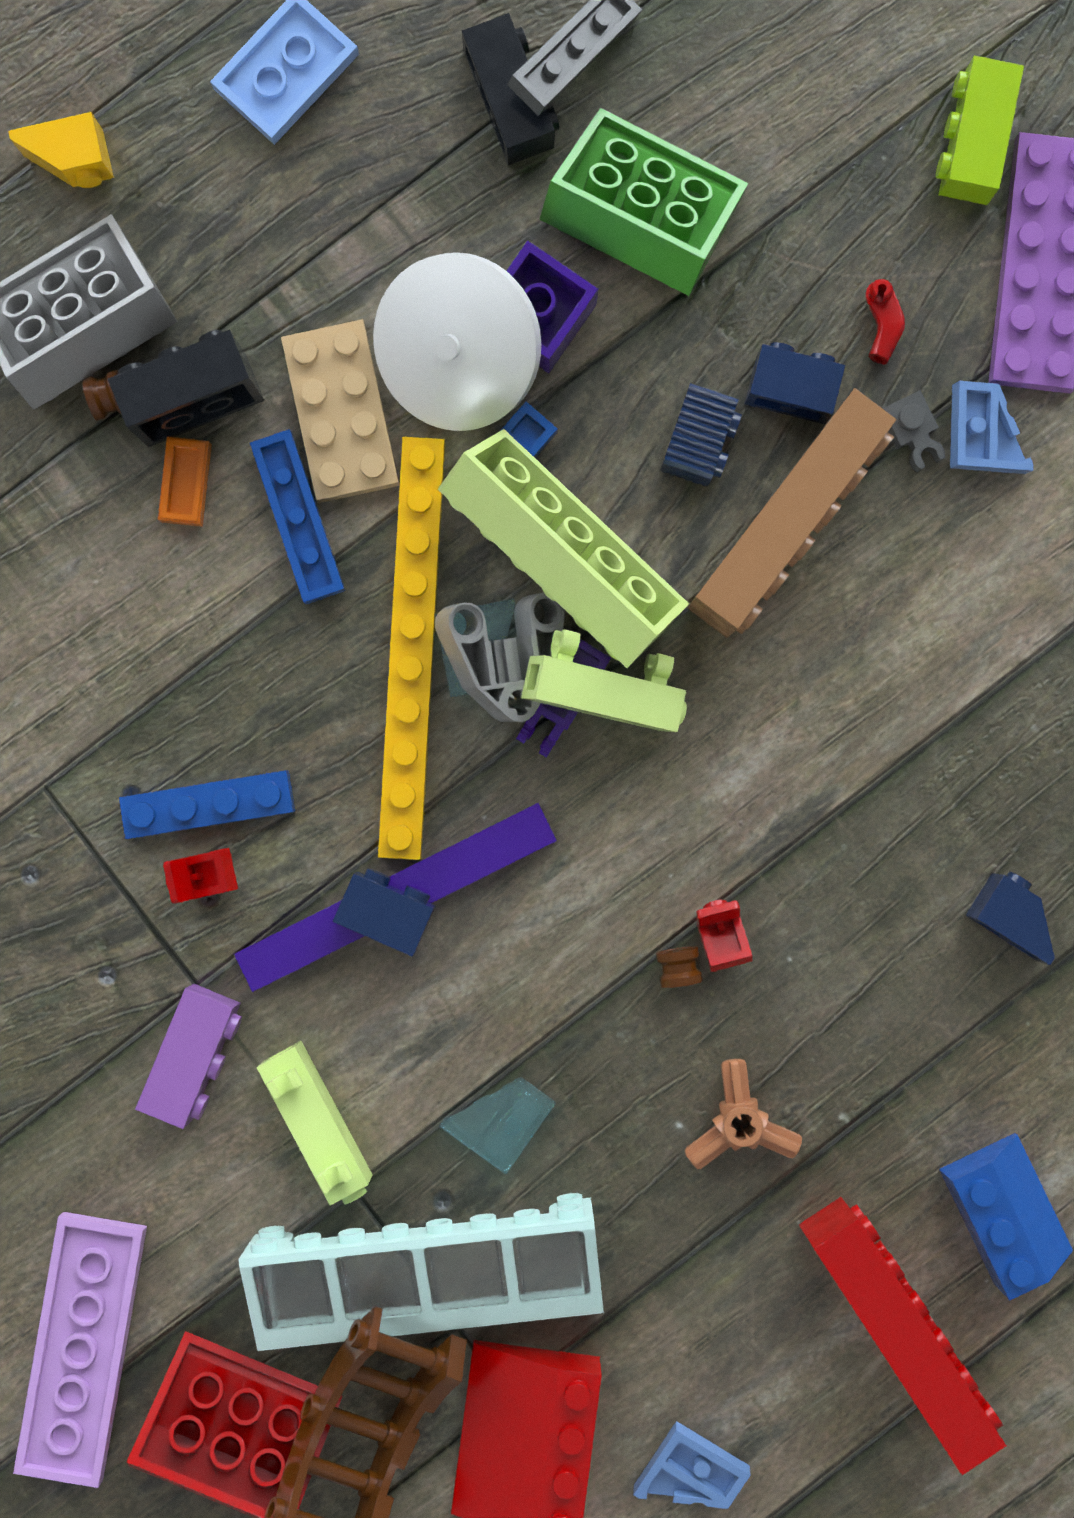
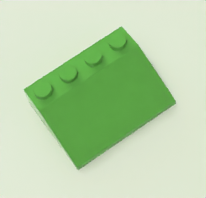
(642, 201)

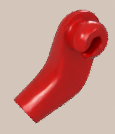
(888, 318)

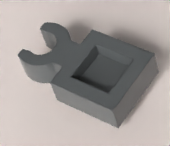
(913, 429)

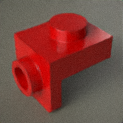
(200, 875)
(723, 935)

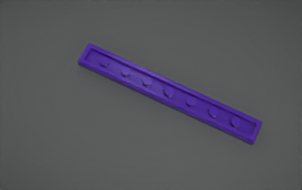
(435, 875)

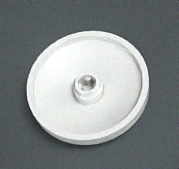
(457, 341)

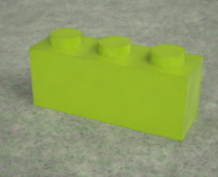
(979, 130)

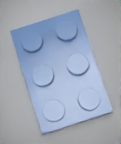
(284, 68)

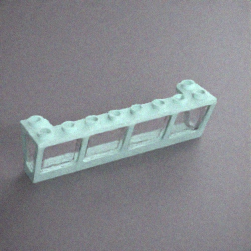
(423, 1275)

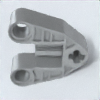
(498, 668)

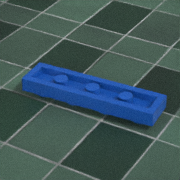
(297, 516)
(207, 804)

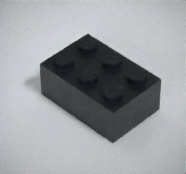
(185, 388)

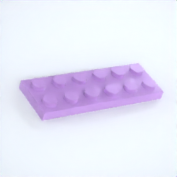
(80, 1349)

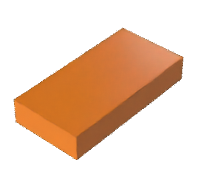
(184, 481)

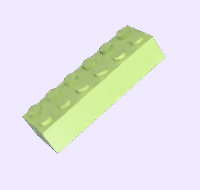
(562, 546)

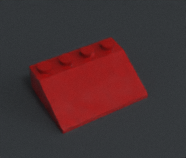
(223, 1426)
(526, 1433)

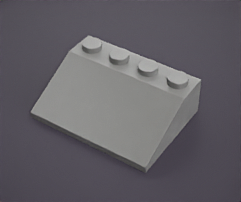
(76, 312)

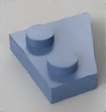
(984, 431)
(692, 1471)

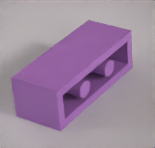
(190, 1056)

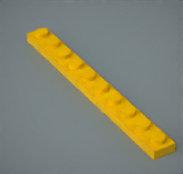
(411, 648)

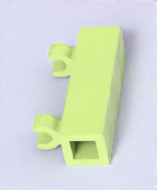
(605, 693)
(316, 1124)

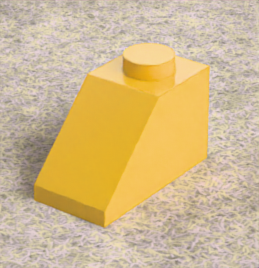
(68, 149)

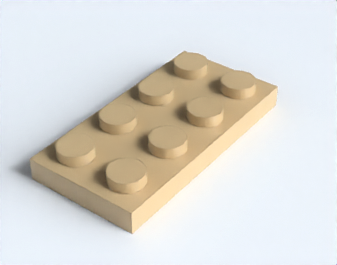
(340, 411)

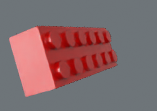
(905, 1333)

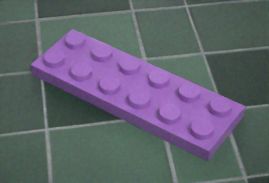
(1037, 269)

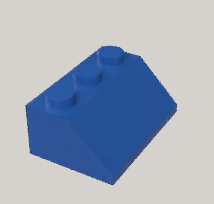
(1008, 1216)

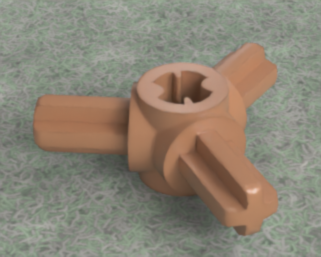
(724, 1134)

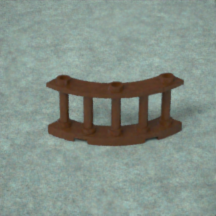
(437, 1377)

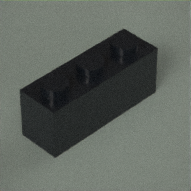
(494, 54)

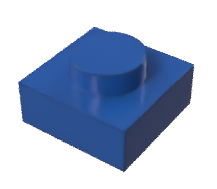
(530, 429)

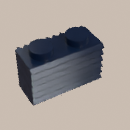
(700, 435)

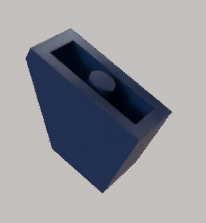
(1014, 915)

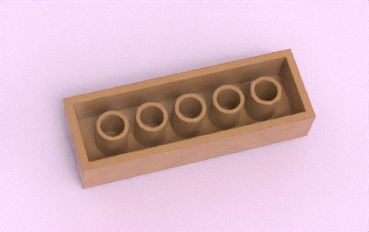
(798, 507)

